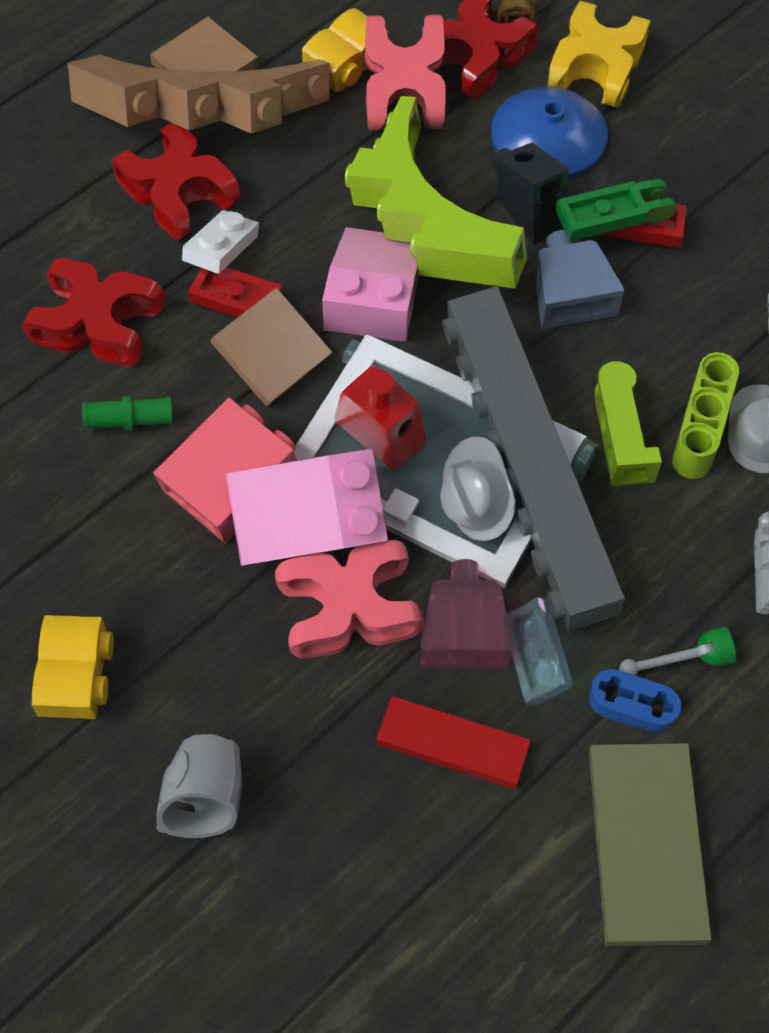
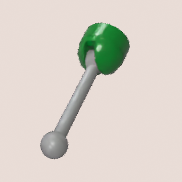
(713, 647)

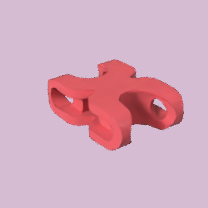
(405, 72)
(349, 599)

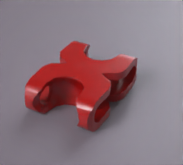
(484, 45)
(176, 180)
(94, 312)

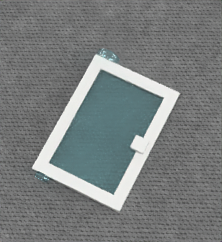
(413, 492)

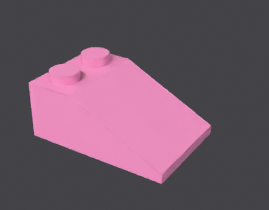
(370, 286)
(306, 506)

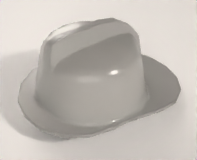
(750, 428)
(477, 489)

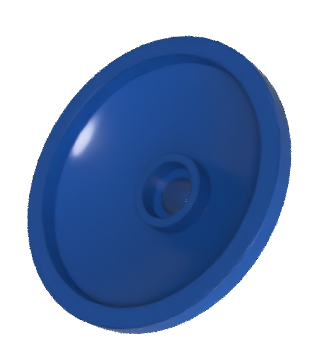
(555, 121)

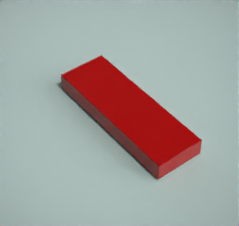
(453, 742)

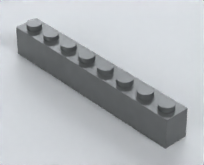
(534, 459)

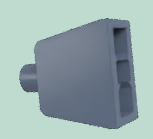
(575, 283)

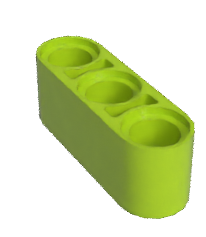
(701, 431)

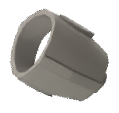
(209, 778)

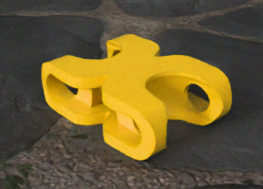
(599, 53)

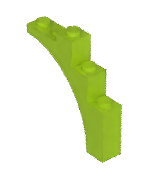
(441, 234)

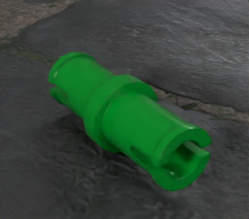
(127, 413)

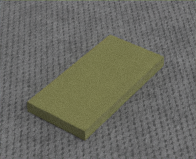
(648, 845)

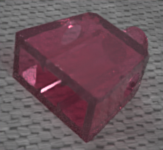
(466, 622)

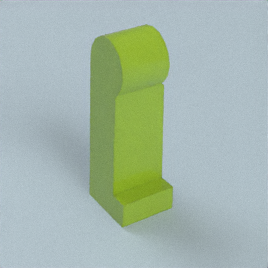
(620, 428)

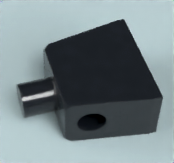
(530, 187)

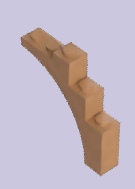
(194, 99)

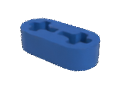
(634, 701)

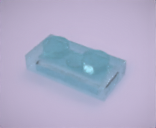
(538, 652)

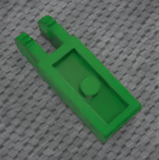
(614, 208)

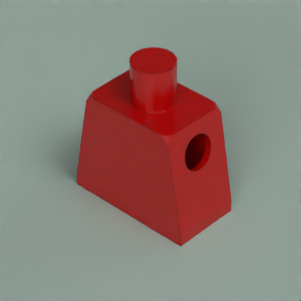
(376, 411)

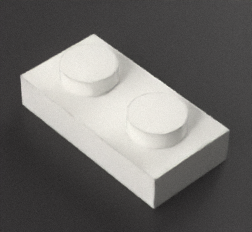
(220, 241)

